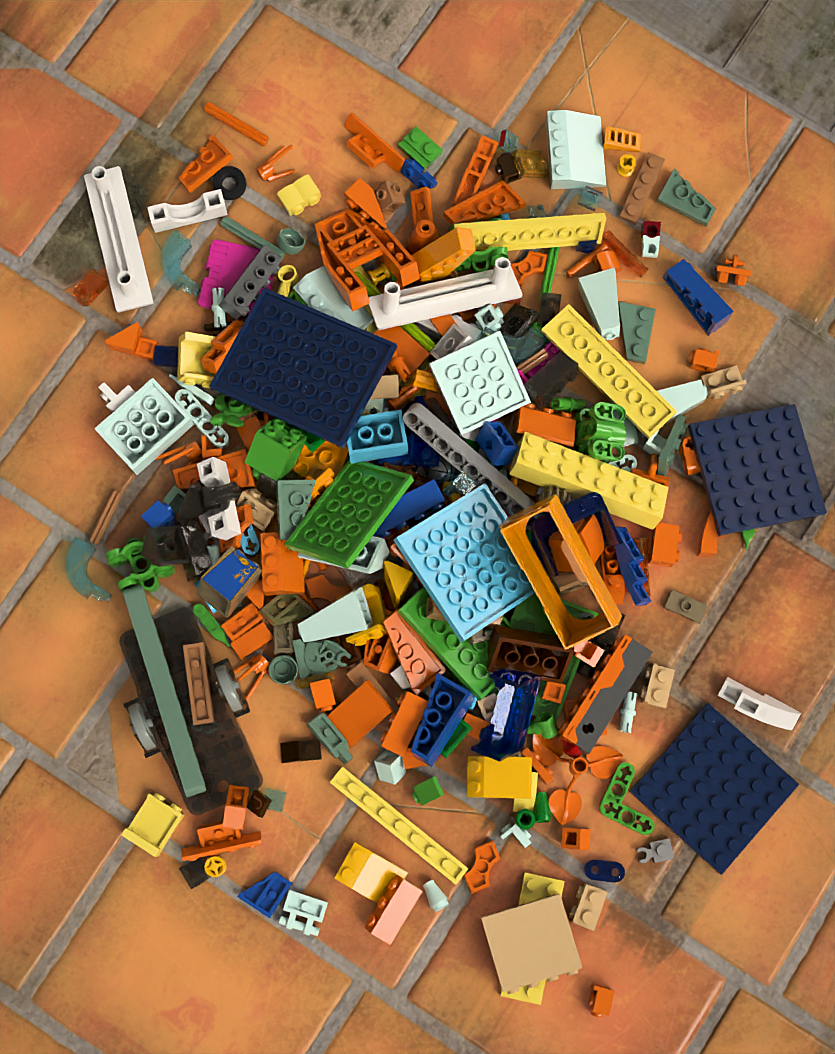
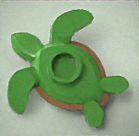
(232, 413)

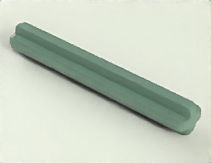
(249, 236)

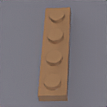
(641, 188)
(198, 683)

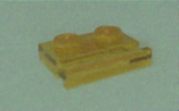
(530, 163)

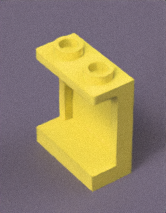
(190, 351)
(154, 824)

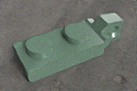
(330, 737)

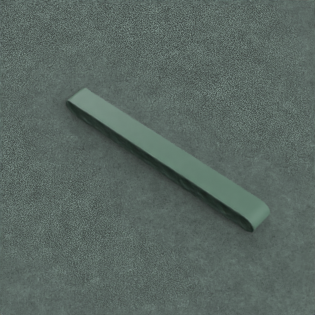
(164, 691)

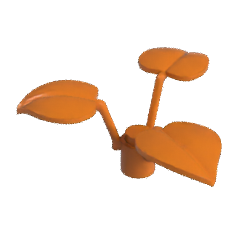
(602, 763)

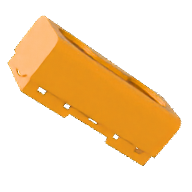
(567, 627)

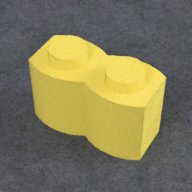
(299, 195)

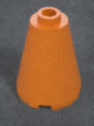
(421, 236)

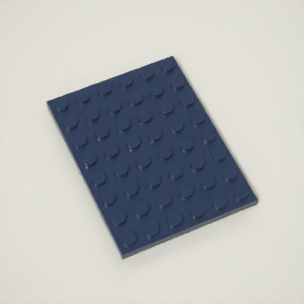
(303, 367)

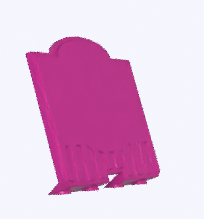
(226, 265)

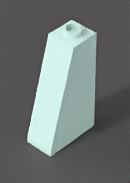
(601, 301)
(684, 397)
(339, 618)

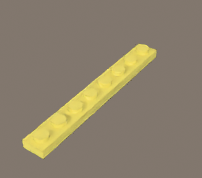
(399, 825)

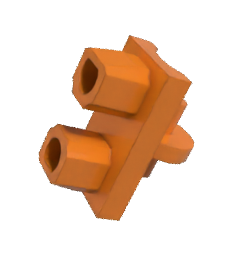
(740, 274)

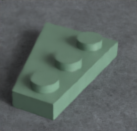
(685, 200)
(636, 329)
(672, 444)
(292, 504)

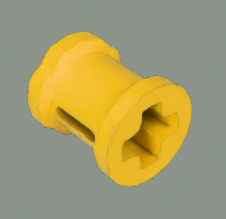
(626, 165)
(379, 274)

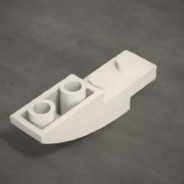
(757, 706)

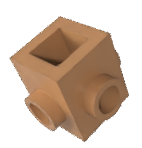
(389, 196)

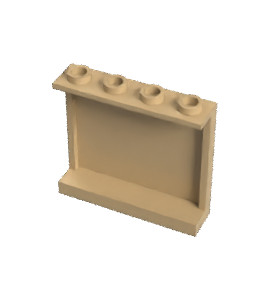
(531, 943)

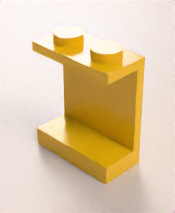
(377, 612)

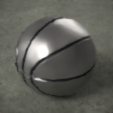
(443, 472)

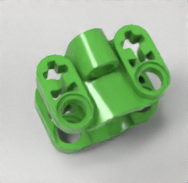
(482, 257)
(600, 432)
(119, 557)

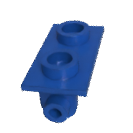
(413, 172)

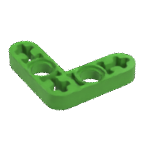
(617, 800)

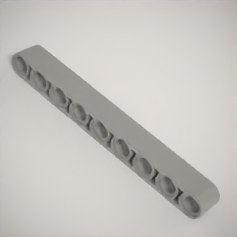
(467, 459)

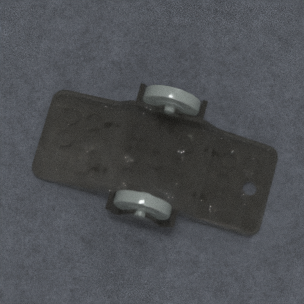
(219, 745)

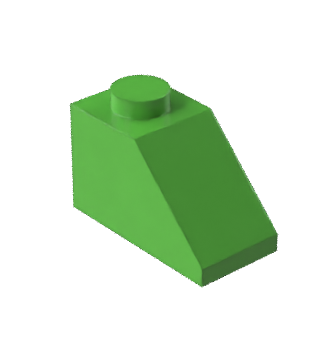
(427, 791)

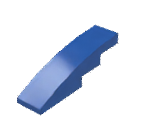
(629, 559)

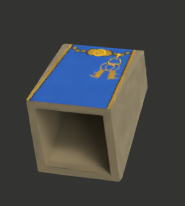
(228, 581)

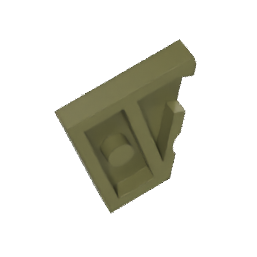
(286, 609)

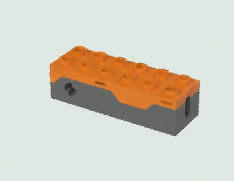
(603, 697)

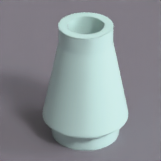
(436, 898)

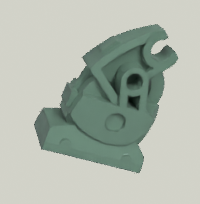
(317, 655)

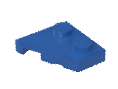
(267, 893)

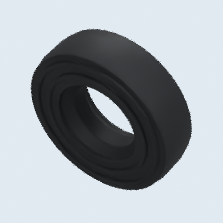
(235, 173)

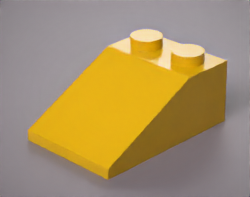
(499, 779)
(367, 872)

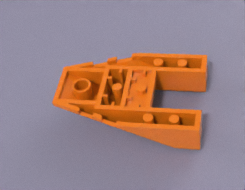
(350, 242)

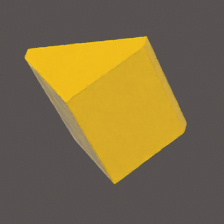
(398, 583)

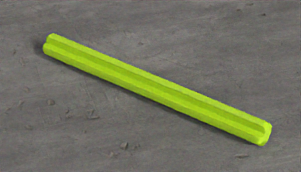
(410, 328)

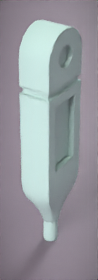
(195, 391)

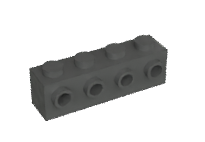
(250, 282)

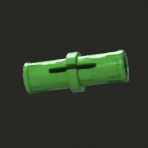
(567, 404)

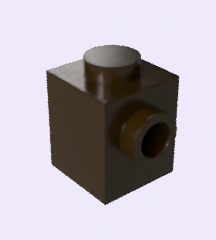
(507, 168)

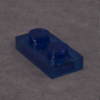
(166, 356)

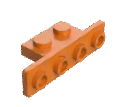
(370, 146)
(219, 839)

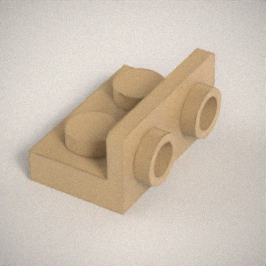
(723, 382)
(262, 509)
(657, 686)
(588, 906)

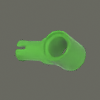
(544, 725)

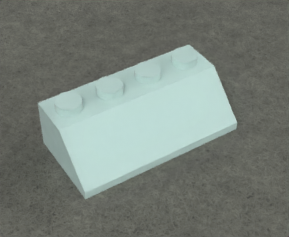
(322, 294)
(369, 559)

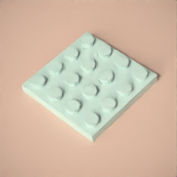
(479, 382)

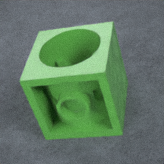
(275, 449)

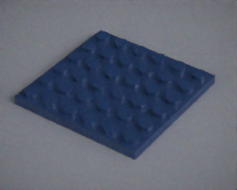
(756, 469)
(714, 788)

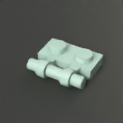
(303, 906)

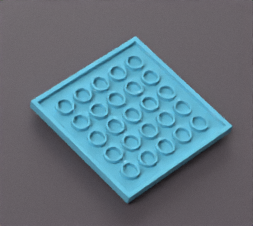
(466, 562)

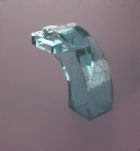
(172, 254)
(521, 347)
(76, 570)

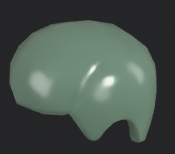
(290, 241)
(283, 669)

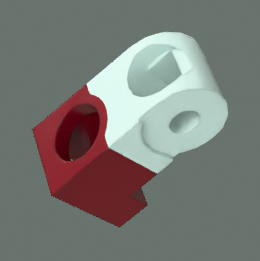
(650, 238)

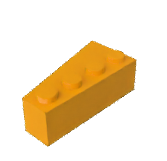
(444, 254)

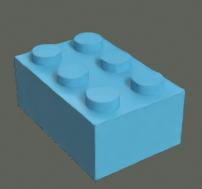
(378, 437)

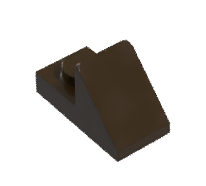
(300, 751)

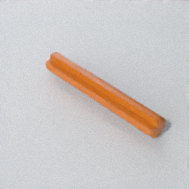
(236, 123)

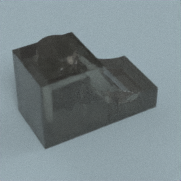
(548, 307)

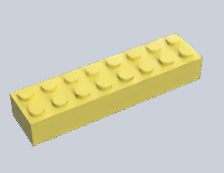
(622, 491)

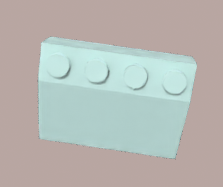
(575, 150)
(144, 426)

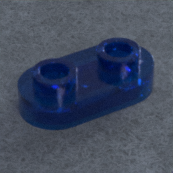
(604, 871)

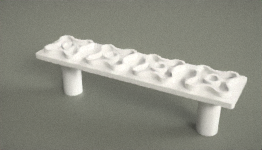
(118, 238)
(444, 297)

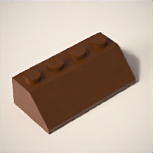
(529, 653)

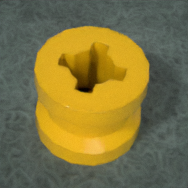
(212, 868)

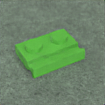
(420, 148)

